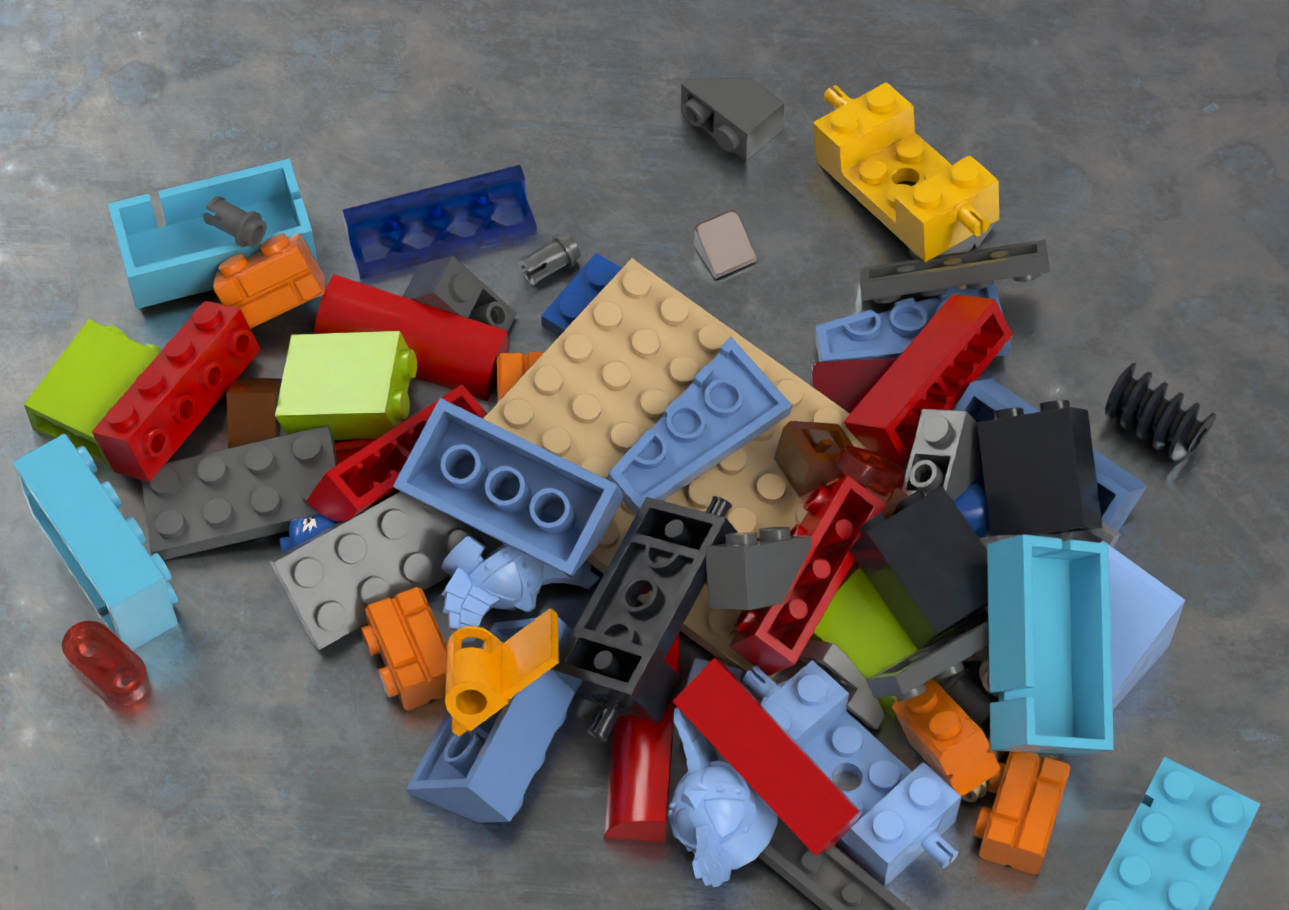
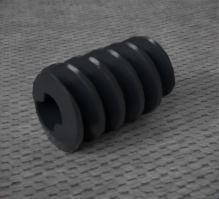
(1156, 414)

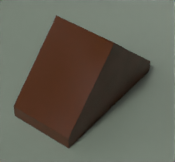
(252, 410)
(808, 453)

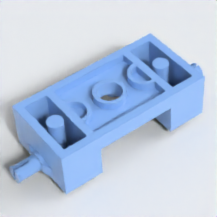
(898, 806)

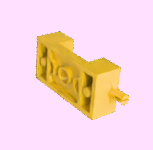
(874, 146)

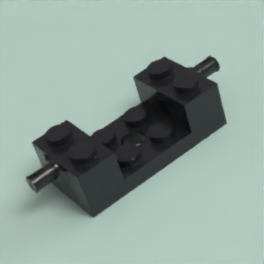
(621, 648)

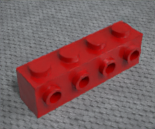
(176, 391)
(778, 633)

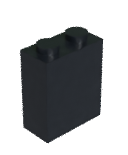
(1039, 471)
(925, 565)

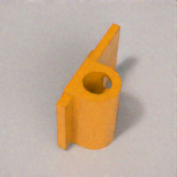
(486, 678)

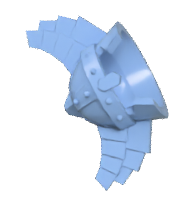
(499, 581)
(716, 810)

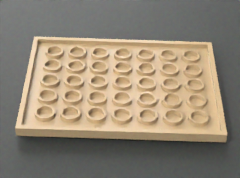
(612, 383)

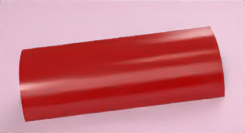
(446, 345)
(929, 374)
(375, 468)
(767, 758)
(641, 773)

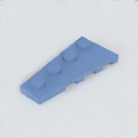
(887, 333)
(706, 424)

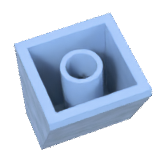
(1140, 620)

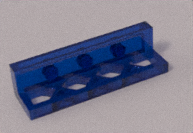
(436, 213)

